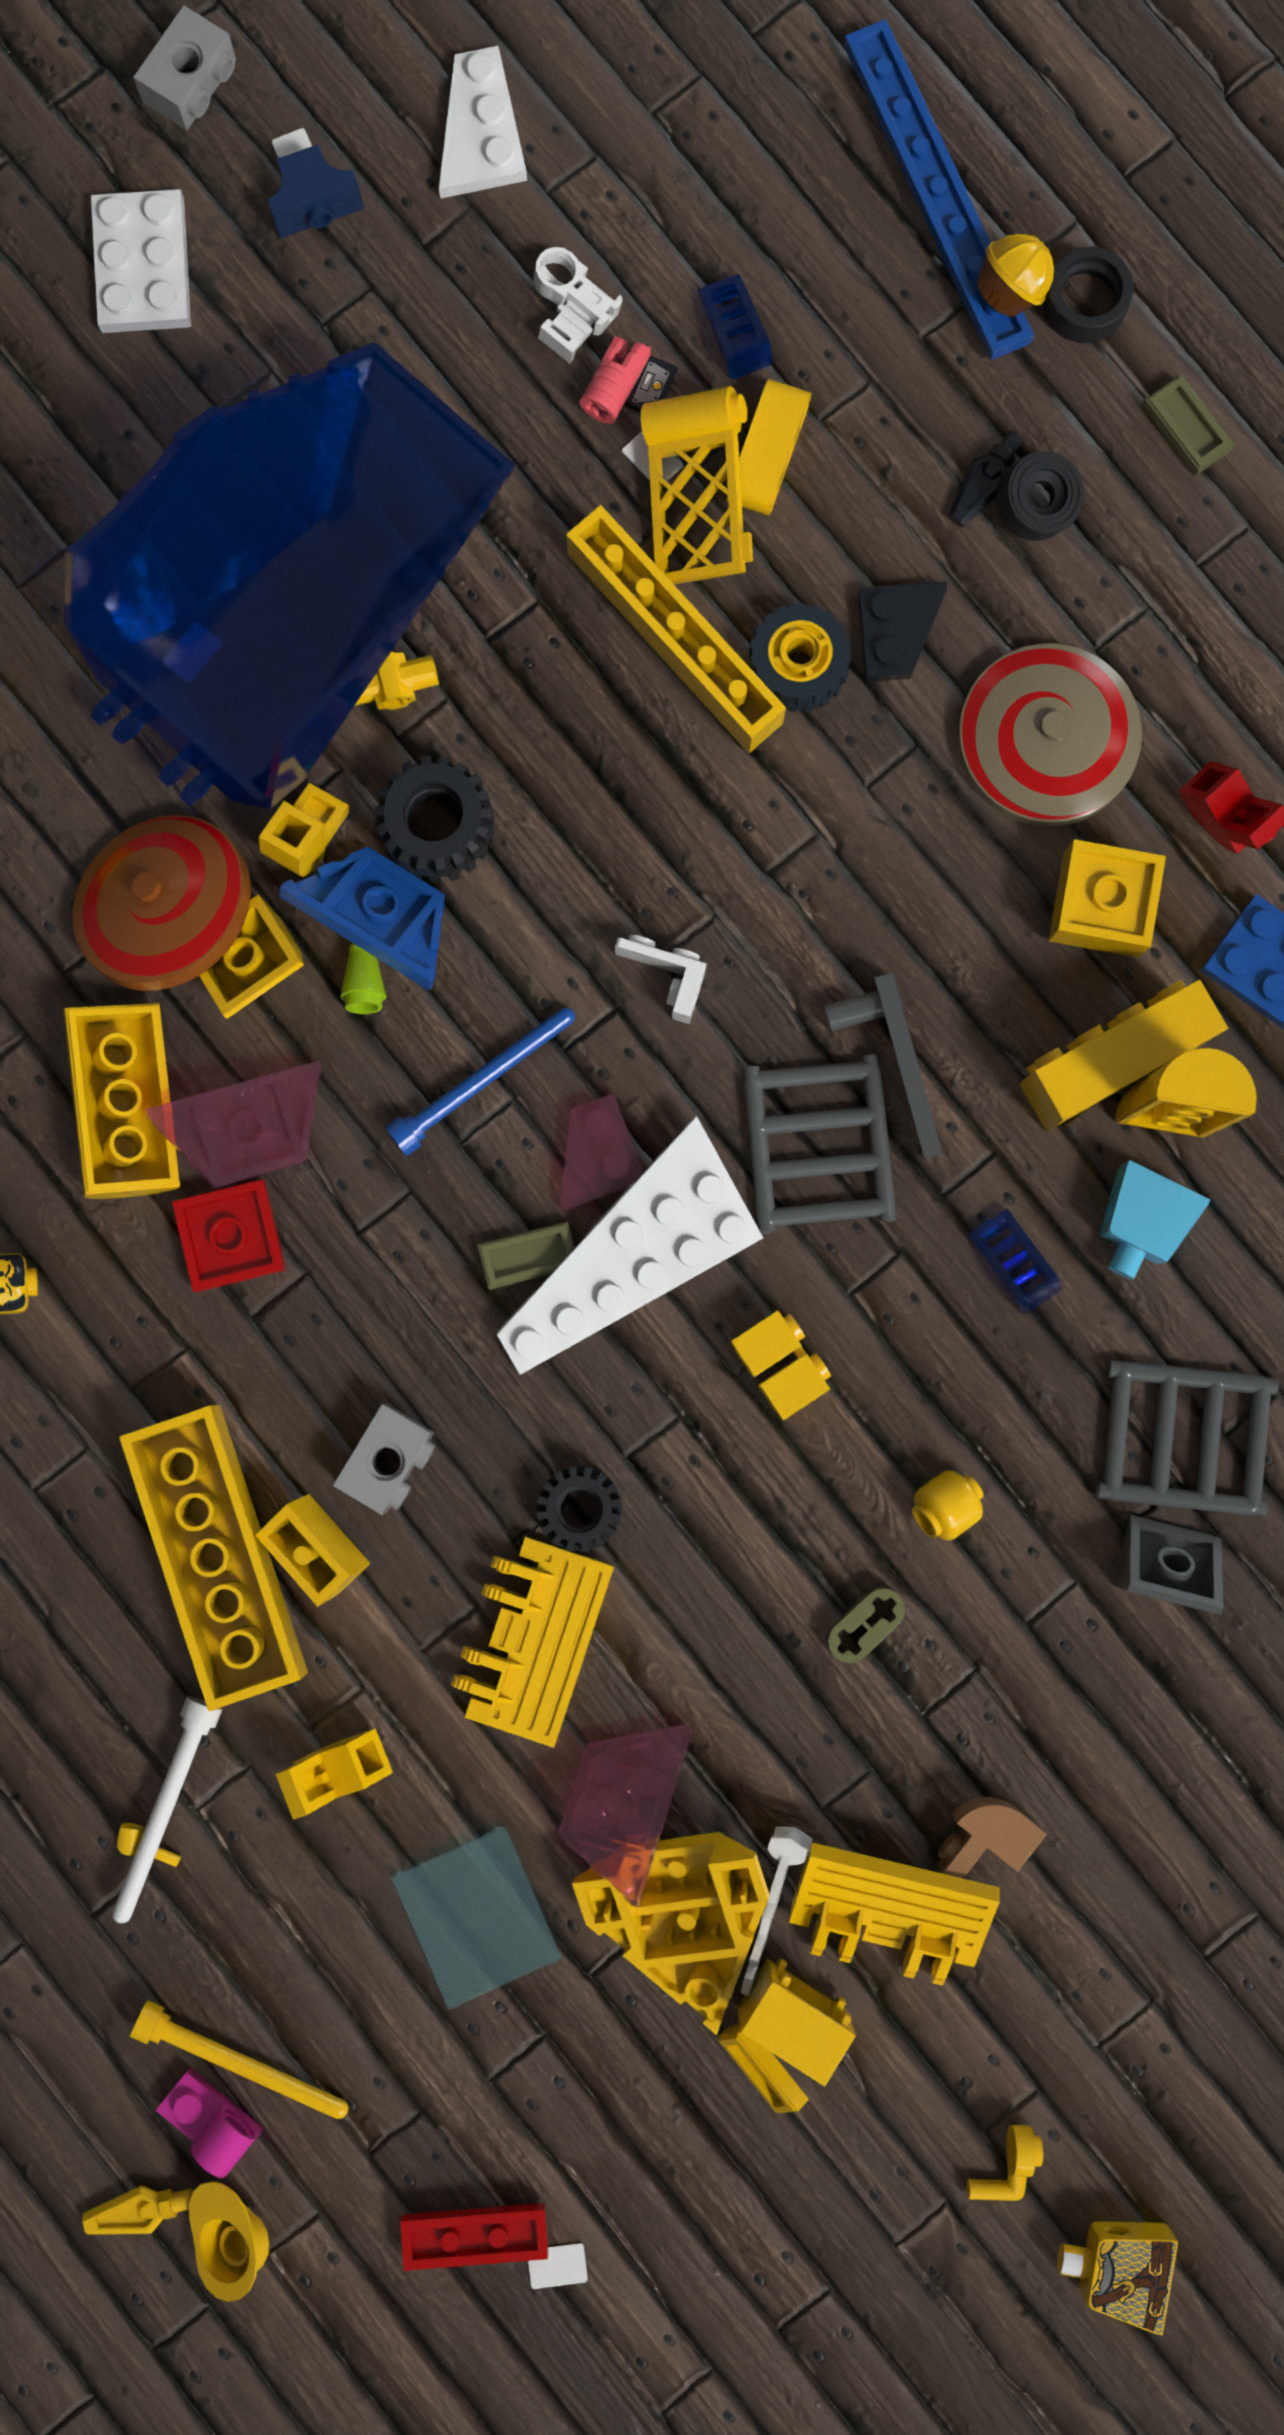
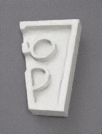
(481, 128)

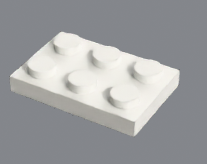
(140, 261)

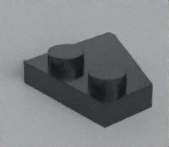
(896, 626)

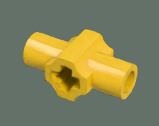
(398, 679)

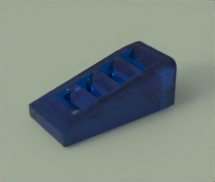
(745, 352)
(1041, 1293)

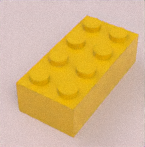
(1131, 1049)

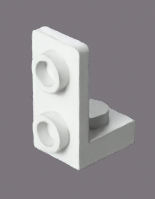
(683, 991)

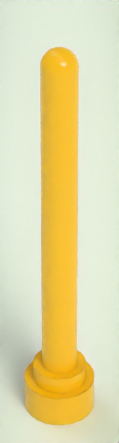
(156, 2026)

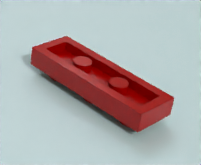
(474, 2236)

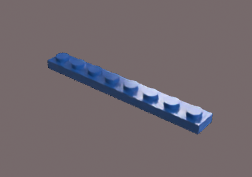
(932, 179)

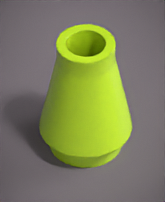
(362, 983)

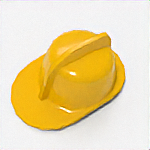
(227, 2241)

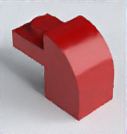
(1229, 810)

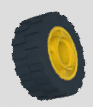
(806, 631)

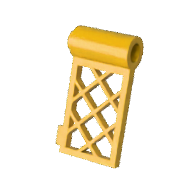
(689, 426)

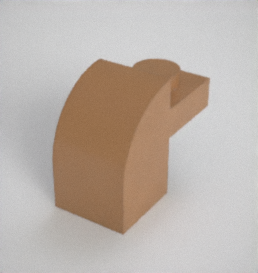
(990, 1825)

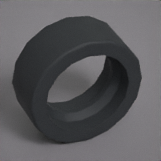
(1098, 263)

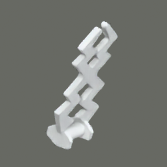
(789, 1848)

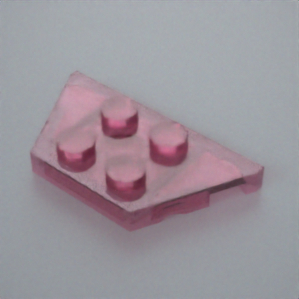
(243, 1126)
(623, 1804)

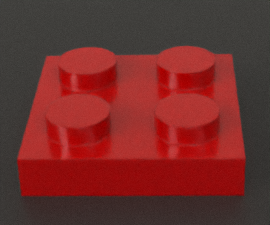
(229, 1236)

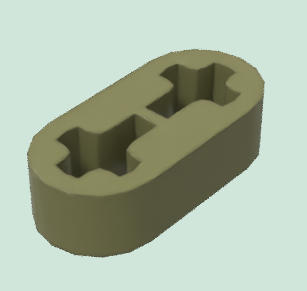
(874, 1633)

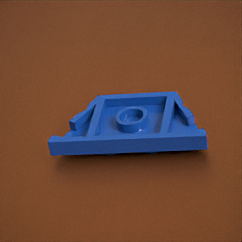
(376, 909)

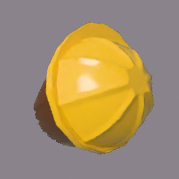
(1015, 273)

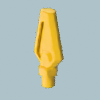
(135, 2211)

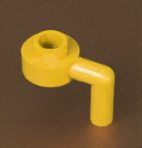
(1023, 2154)

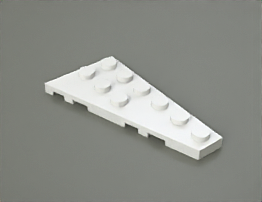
(651, 1240)

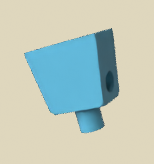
(1147, 1217)

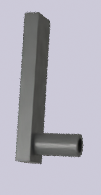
(887, 1003)

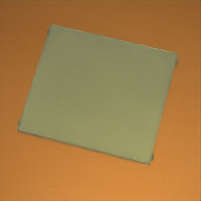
(476, 1917)

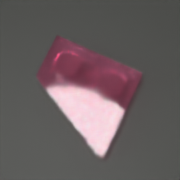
(598, 1154)

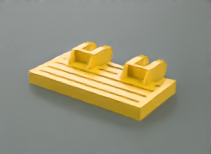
(542, 1641)
(893, 1901)

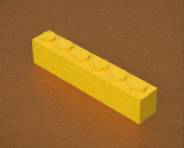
(675, 629)

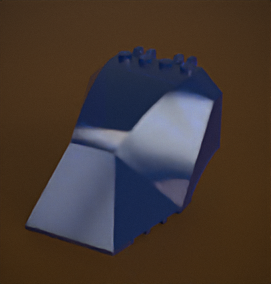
(275, 568)

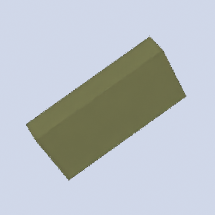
(1188, 425)
(525, 1255)

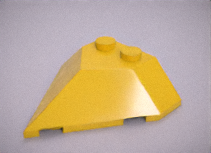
(690, 1921)

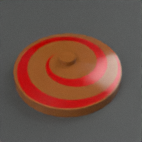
(161, 903)

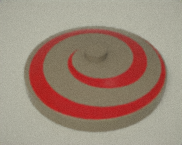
(1049, 735)

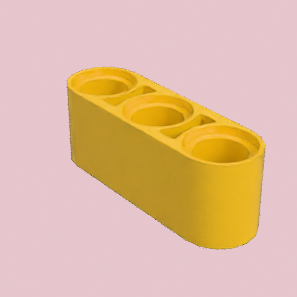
(771, 444)

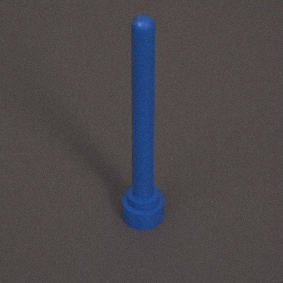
(410, 1131)

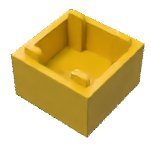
(1107, 898)
(796, 2021)

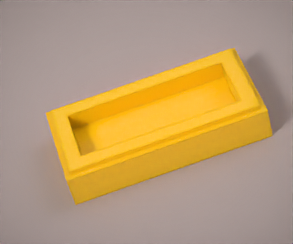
(763, 2071)

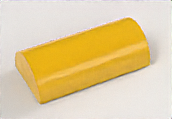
(114, 1078)
(1191, 1095)

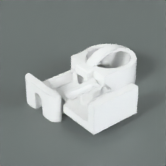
(584, 305)

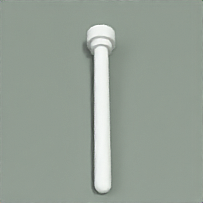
(195, 1723)

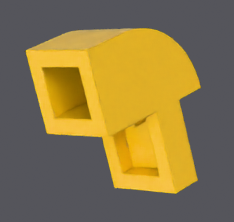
(301, 832)
(333, 1772)

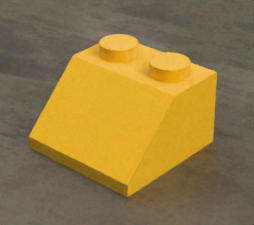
(255, 961)

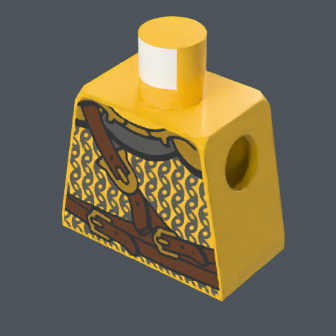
(1124, 2271)

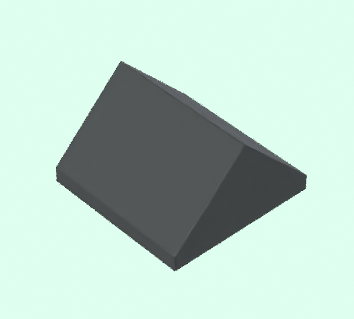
(1171, 1564)

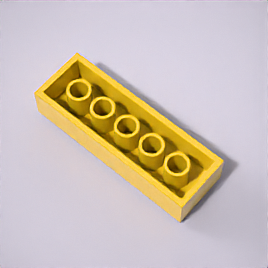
(212, 1558)

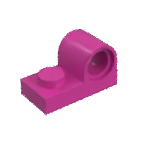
(212, 2121)

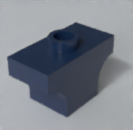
(312, 192)

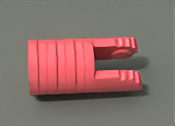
(614, 380)

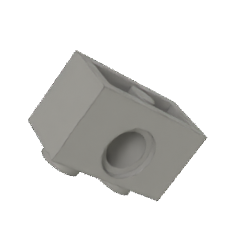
(186, 44)
(361, 1474)

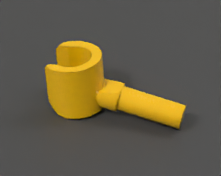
(130, 1837)

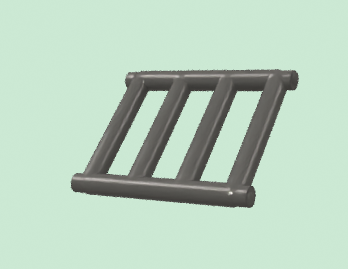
(872, 1115)
(1159, 1492)

